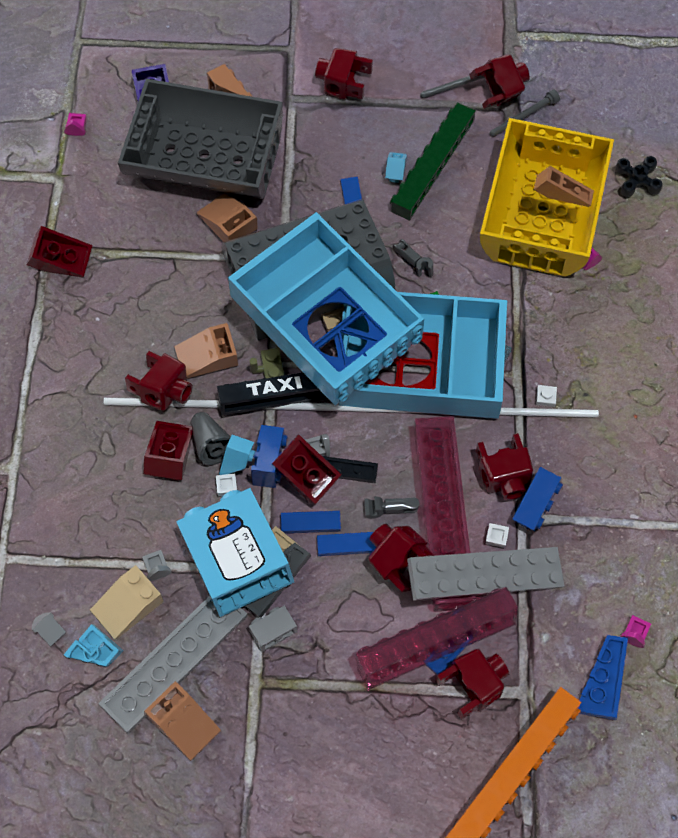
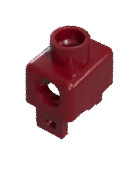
(340, 72)
(503, 79)
(162, 383)
(506, 469)
(393, 550)
(478, 678)

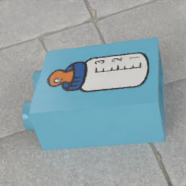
(235, 551)

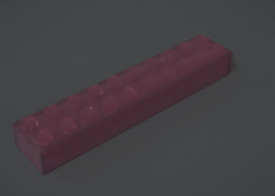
(441, 494)

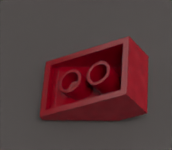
(58, 253)
(168, 450)
(306, 469)

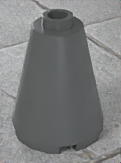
(209, 439)

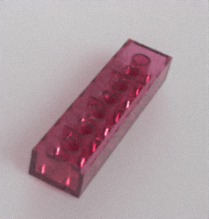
(436, 637)

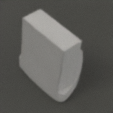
(320, 444)
(156, 566)
(47, 628)

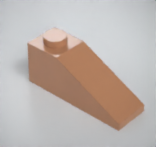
(561, 187)

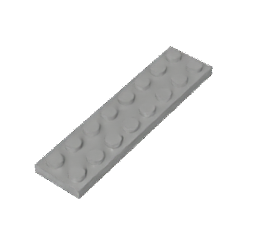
(483, 572)
(169, 663)

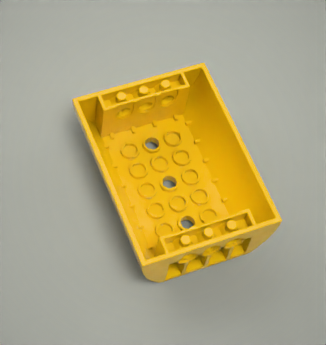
(515, 227)

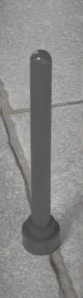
(448, 86)
(551, 97)

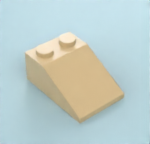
(126, 602)

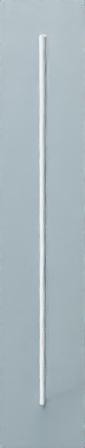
(331, 407)

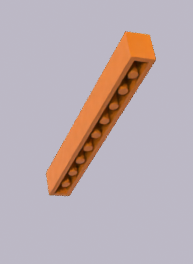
(517, 766)

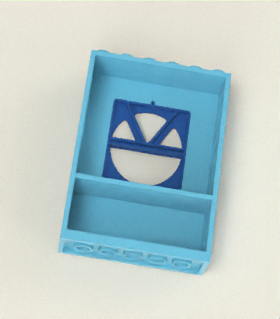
(320, 268)

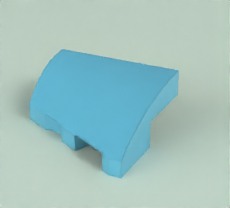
(94, 648)

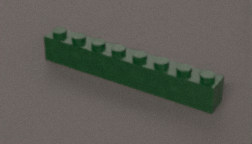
(433, 161)

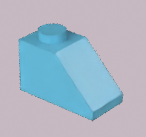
(395, 166)
(237, 455)

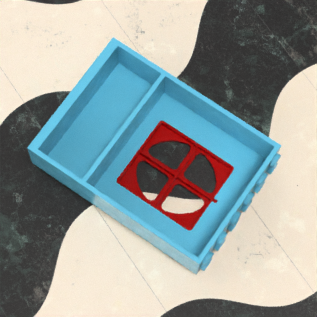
(465, 363)

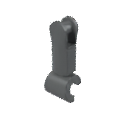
(414, 258)
(376, 507)

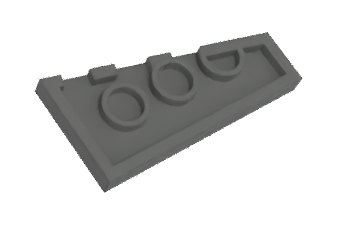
(296, 558)

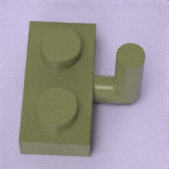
(271, 363)

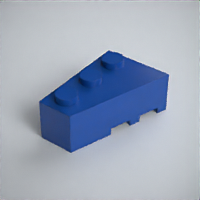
(269, 447)
(538, 499)

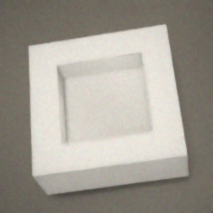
(546, 396)
(225, 483)
(497, 535)

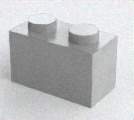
(272, 628)

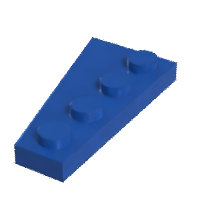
(604, 684)

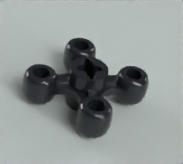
(639, 176)

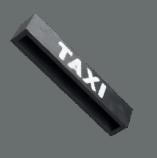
(267, 393)

